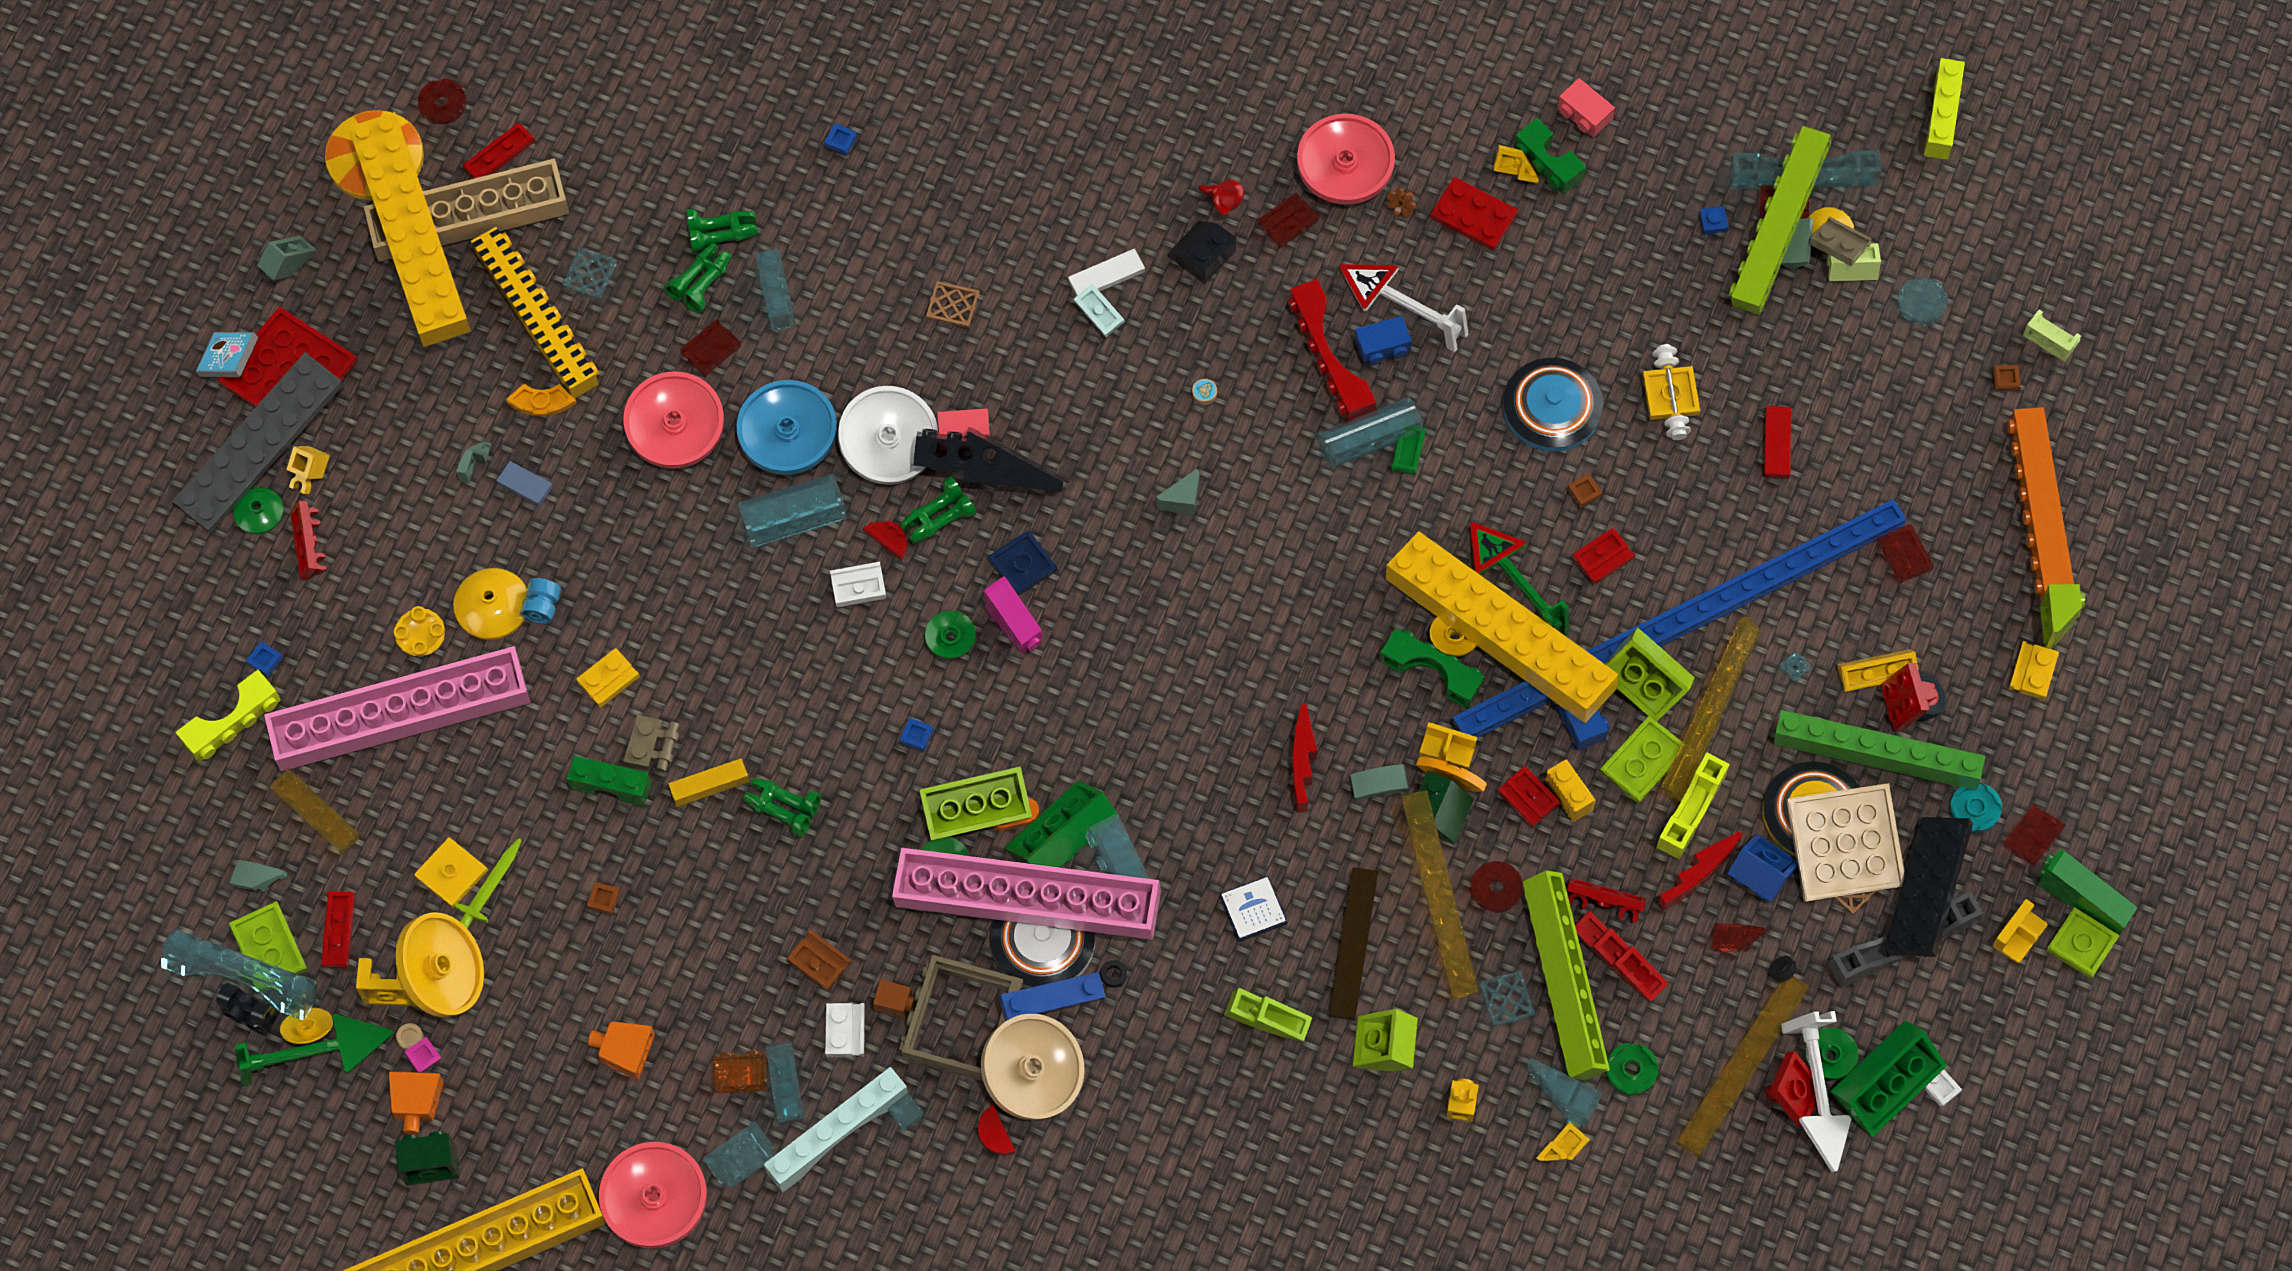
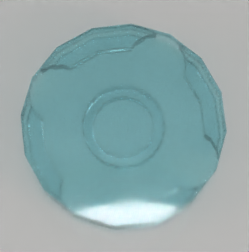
(1922, 301)

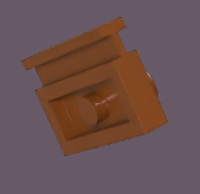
(819, 960)

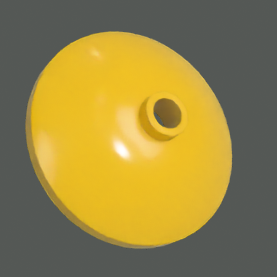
(492, 617)

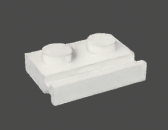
(858, 584)
(845, 1030)

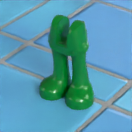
(739, 222)
(693, 297)
(951, 494)
(764, 804)

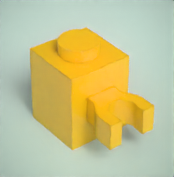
(307, 465)
(1462, 1100)

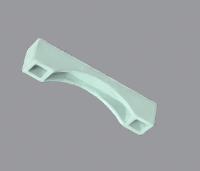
(805, 1151)

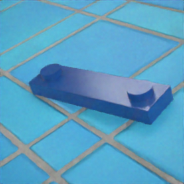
(1052, 996)

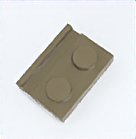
(1840, 241)

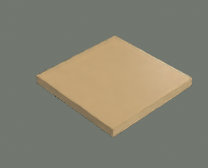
(1846, 842)

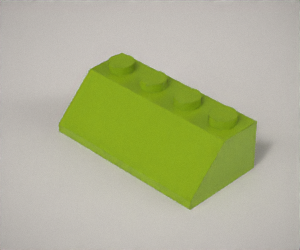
(975, 803)

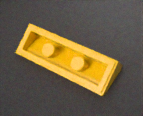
(1873, 670)
(709, 782)

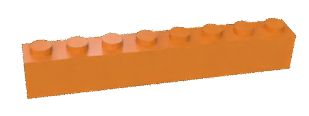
(2040, 498)

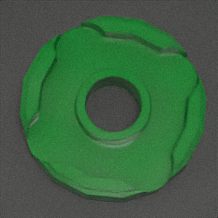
(1632, 1084)

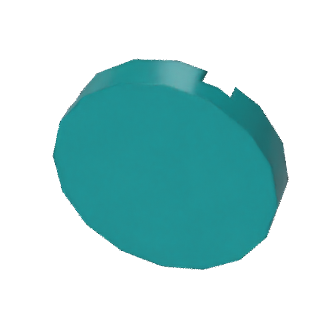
(1979, 805)

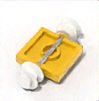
(1671, 392)

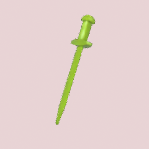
(472, 911)

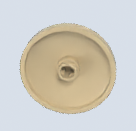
(1032, 1067)

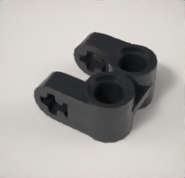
(245, 1009)

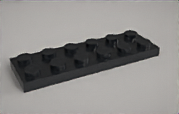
(1928, 886)

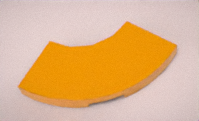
(541, 402)
(1462, 777)

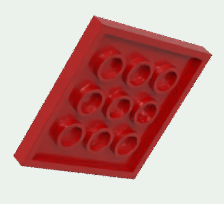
(277, 349)

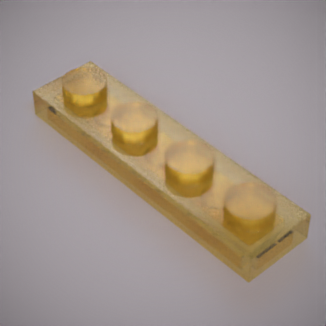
(315, 811)

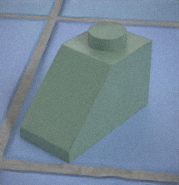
(285, 257)

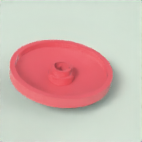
(1345, 159)
(673, 420)
(652, 1195)

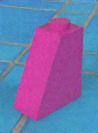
(1012, 616)

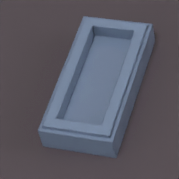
(524, 483)

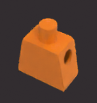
(624, 1047)
(414, 1098)

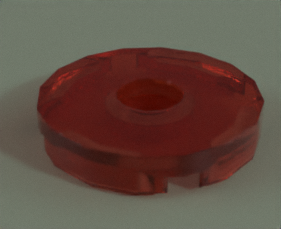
(442, 113)
(1502, 873)

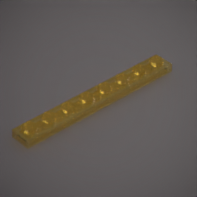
(1742, 1066)

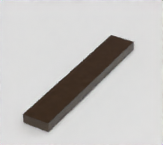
(1353, 944)

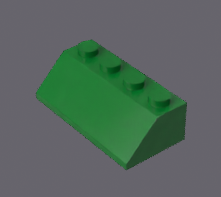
(1061, 827)
(1889, 1078)

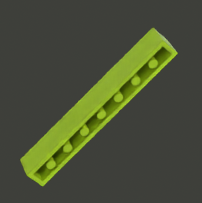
(1780, 221)
(1565, 975)

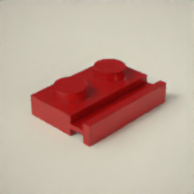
(1603, 556)
(1528, 796)

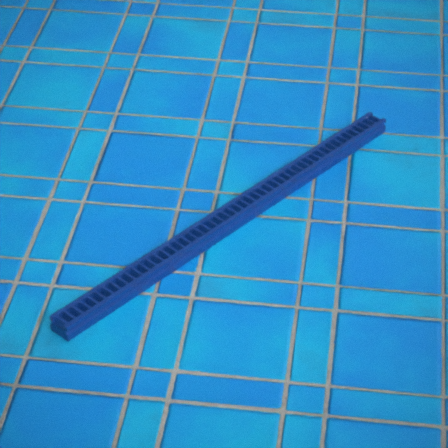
(1703, 608)

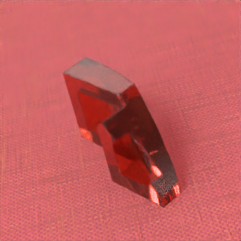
(1735, 937)

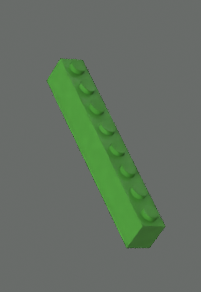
(1879, 750)

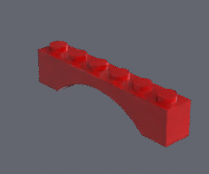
(1350, 391)

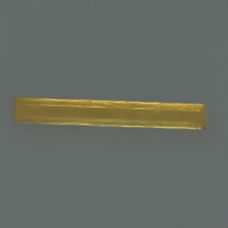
(1711, 709)
(1439, 894)

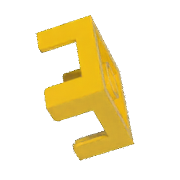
(379, 991)

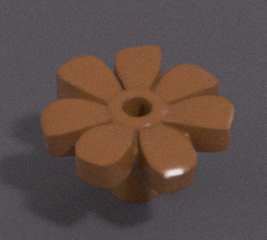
(1401, 202)

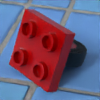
(1912, 696)

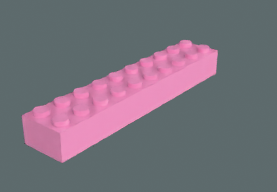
(397, 708)
(1027, 893)

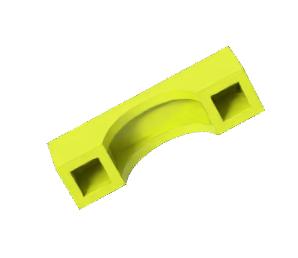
(1944, 109)
(205, 737)
(1693, 806)

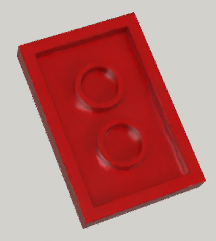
(1474, 214)

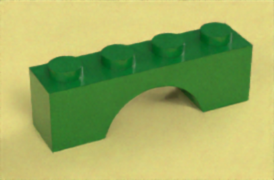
(1406, 652)

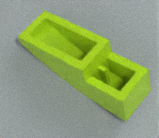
(1267, 1015)

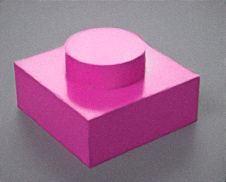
(422, 1055)

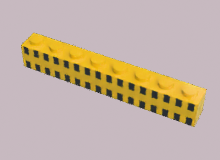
(535, 313)

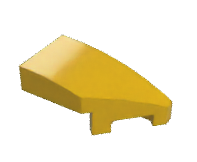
(1514, 162)
(1565, 1145)

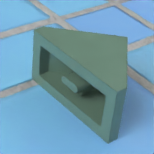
(1180, 496)

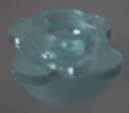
(1800, 661)

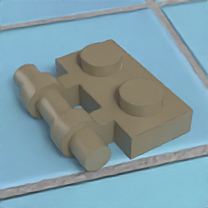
(644, 742)

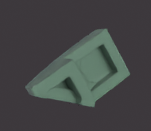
(467, 463)
(255, 876)

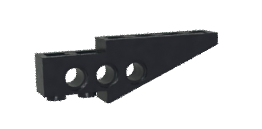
(1006, 469)

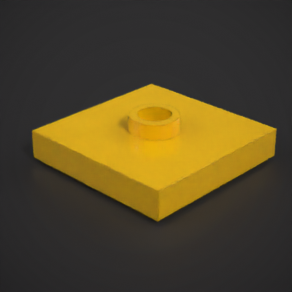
(451, 872)

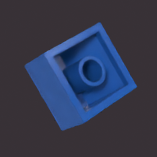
(1763, 867)

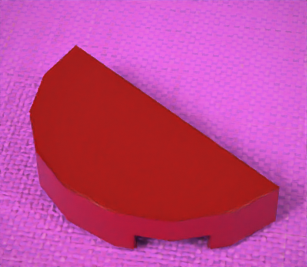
(889, 536)
(993, 1134)

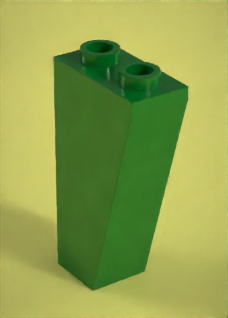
(2084, 890)

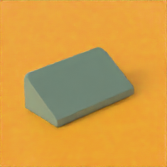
(1799, 248)

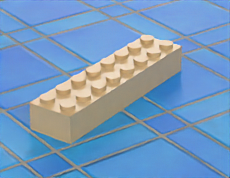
(486, 202)

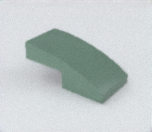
(1378, 781)

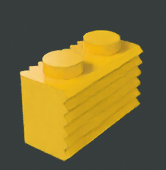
(1570, 790)

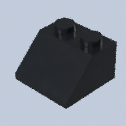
(1204, 250)

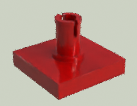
(1793, 1088)

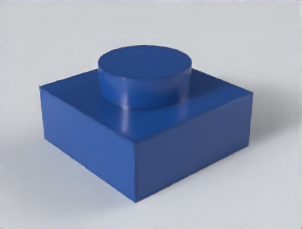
(840, 139)
(1713, 220)
(264, 659)
(916, 734)

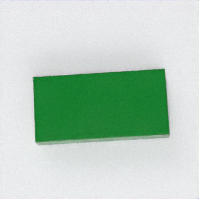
(1408, 453)

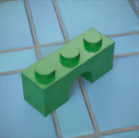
(1560, 171)
(626, 783)

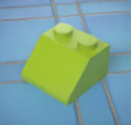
(2059, 611)
(1385, 1041)

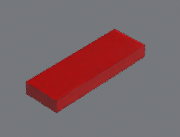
(499, 152)
(1777, 442)
(338, 929)

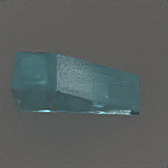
(785, 1082)
(1570, 1096)

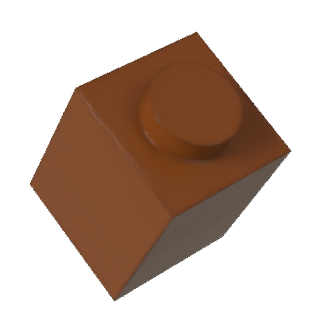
(893, 999)

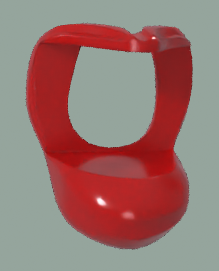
(1225, 195)

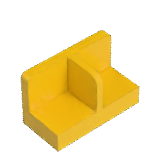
(1448, 745)
(2020, 933)

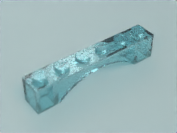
(1851, 169)
(284, 989)

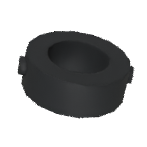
(1785, 974)
(1114, 983)

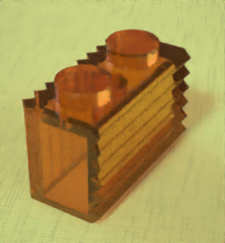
(740, 1072)

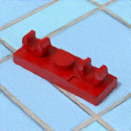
(306, 540)
(1606, 897)

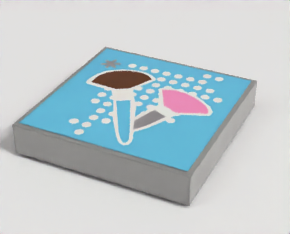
(226, 354)

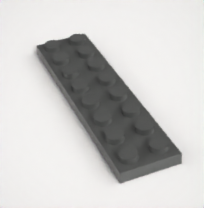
(257, 442)

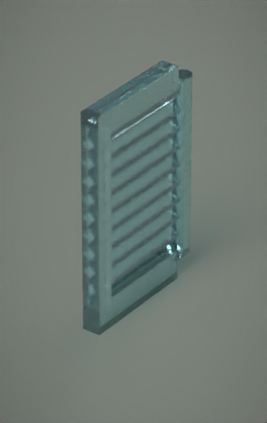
(740, 1156)

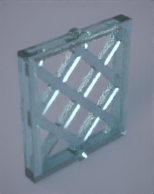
(597, 256)
(1501, 980)

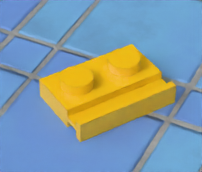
(2033, 670)
(608, 677)

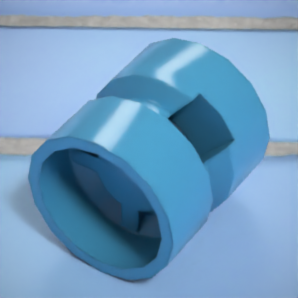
(540, 600)

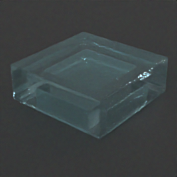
(906, 1112)

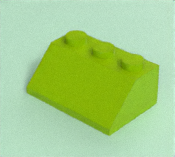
(1649, 674)

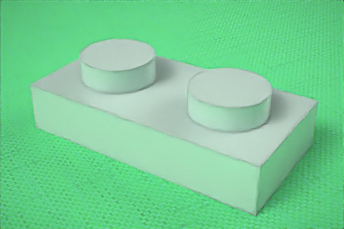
(1099, 310)

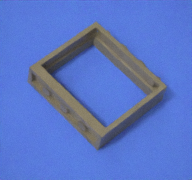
(923, 997)

